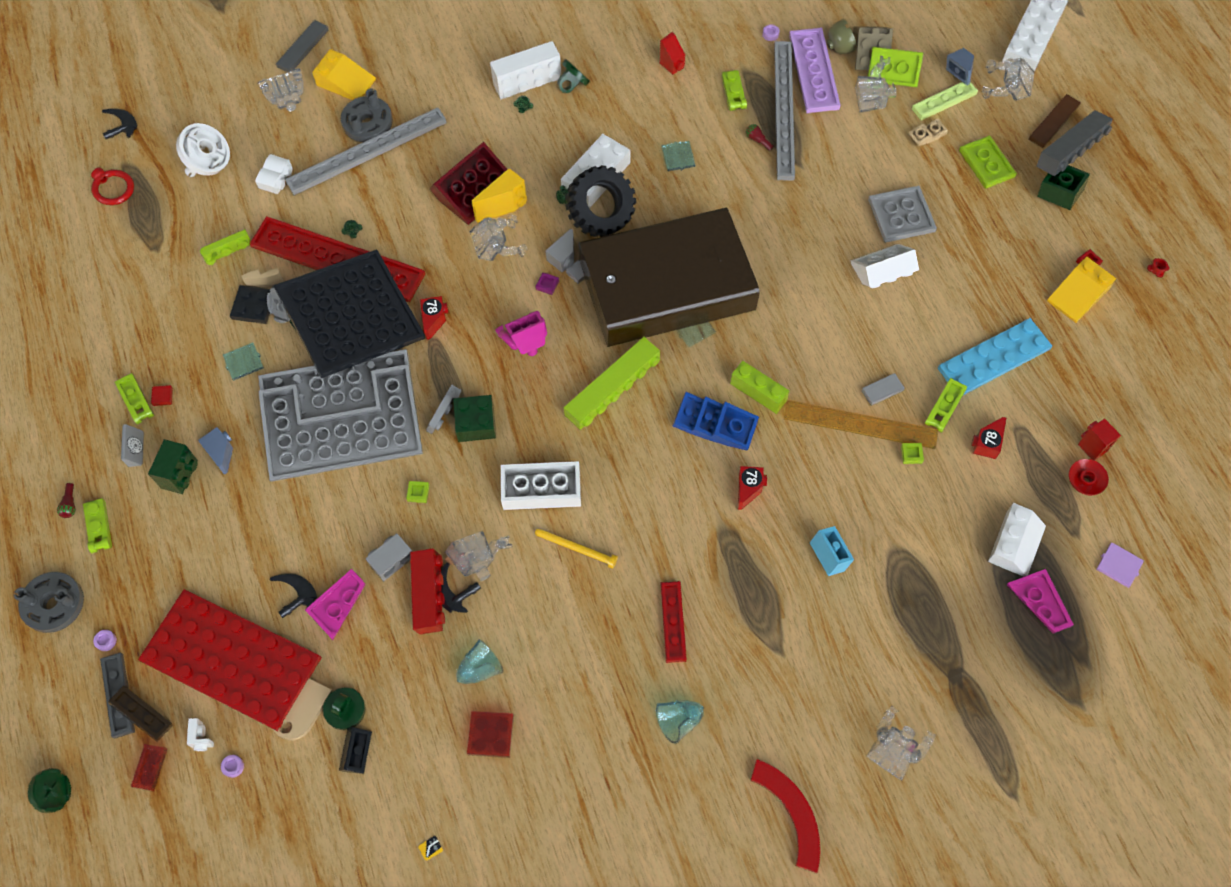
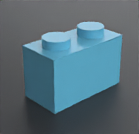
(831, 551)

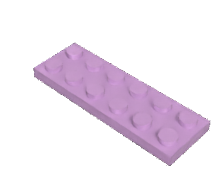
(814, 70)

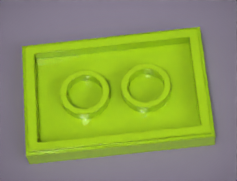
(903, 66)
(987, 162)

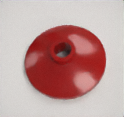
(1091, 470)

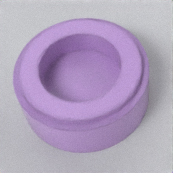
(770, 32)
(104, 640)
(232, 766)

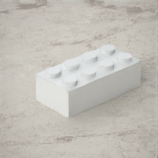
(526, 70)
(603, 152)
(540, 485)

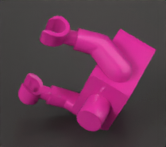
(525, 333)

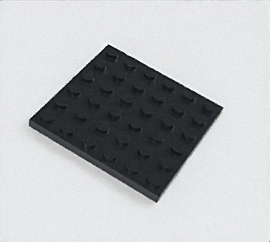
(349, 313)

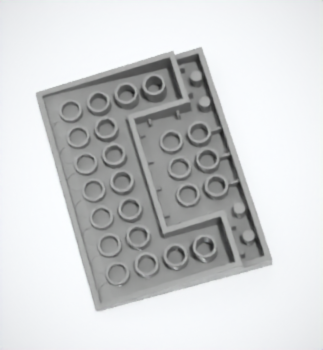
(339, 419)

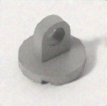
(276, 307)

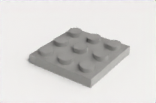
(902, 214)

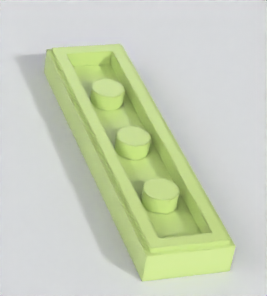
(944, 100)

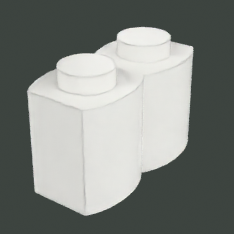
(273, 174)

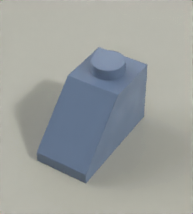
(961, 65)
(218, 447)

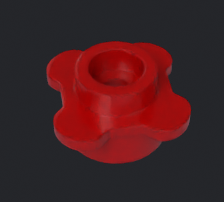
(1158, 267)

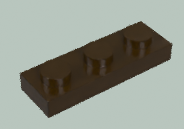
(140, 713)

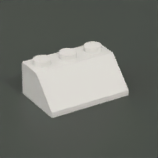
(885, 265)
(1017, 540)

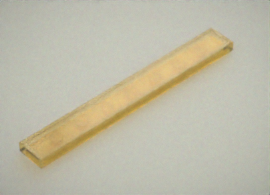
(860, 424)

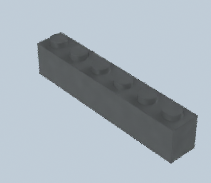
(1074, 143)

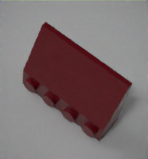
(467, 181)

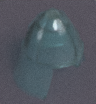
(478, 665)
(678, 718)

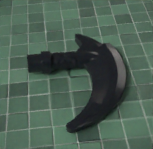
(128, 123)
(304, 588)
(454, 602)

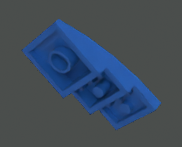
(716, 421)

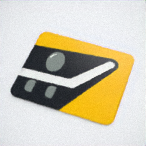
(430, 848)

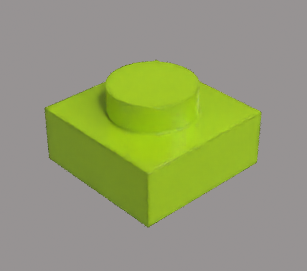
(912, 453)
(418, 492)

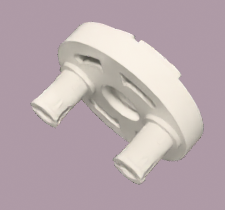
(193, 156)

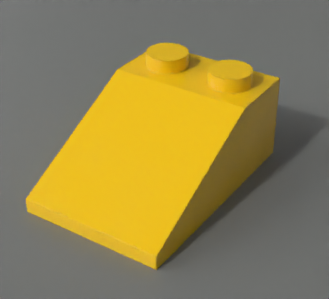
(342, 76)
(500, 197)
(1081, 289)

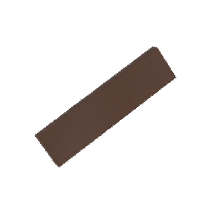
(1054, 121)

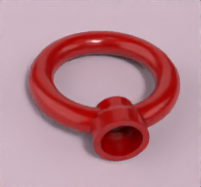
(102, 176)

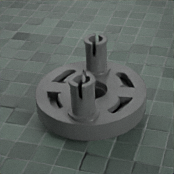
(362, 108)
(35, 598)

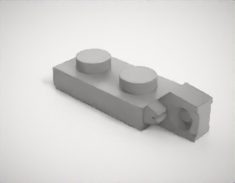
(444, 408)

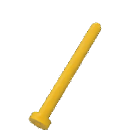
(610, 560)

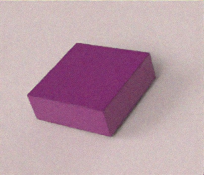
(547, 283)

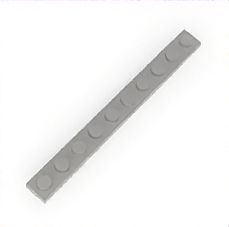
(784, 111)
(365, 151)

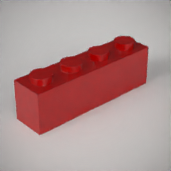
(426, 591)

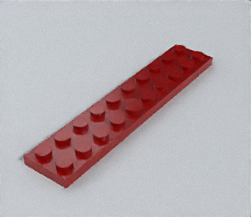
(321, 251)

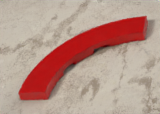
(799, 810)

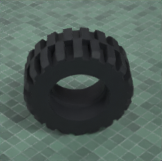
(615, 185)

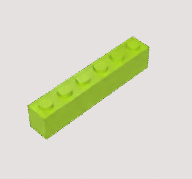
(612, 383)

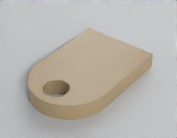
(305, 710)

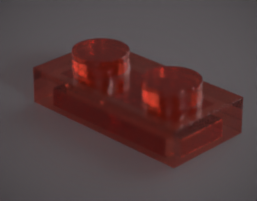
(149, 767)

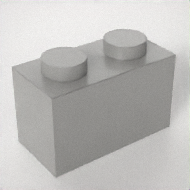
(389, 557)

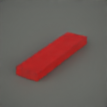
(673, 622)

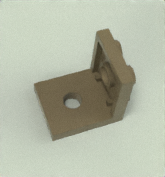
(868, 38)

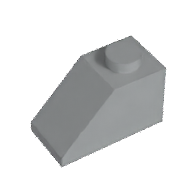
(562, 252)

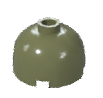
(841, 38)

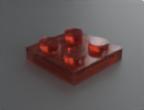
(490, 734)

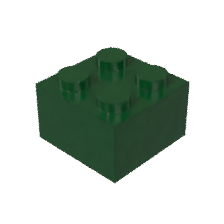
(1064, 187)
(474, 418)
(173, 466)

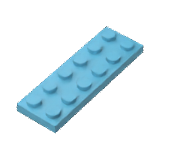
(996, 356)

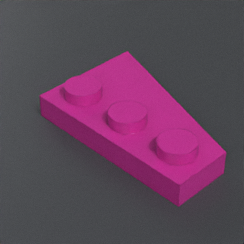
(1042, 599)
(335, 604)

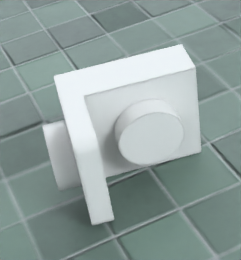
(196, 731)

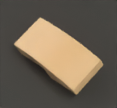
(928, 133)
(264, 280)

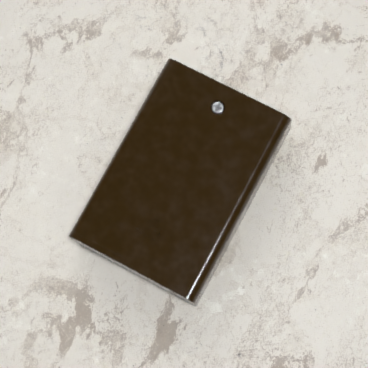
(668, 276)

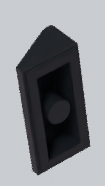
(355, 750)

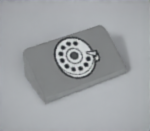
(132, 446)

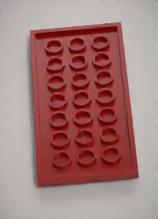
(230, 659)

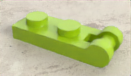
(734, 90)
(225, 247)
(134, 398)
(946, 404)
(97, 525)

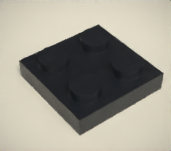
(251, 305)

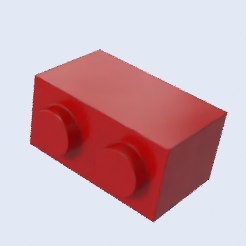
(1098, 439)

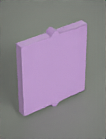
(1120, 565)

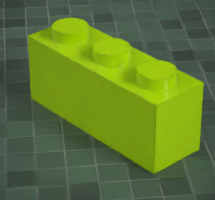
(759, 387)

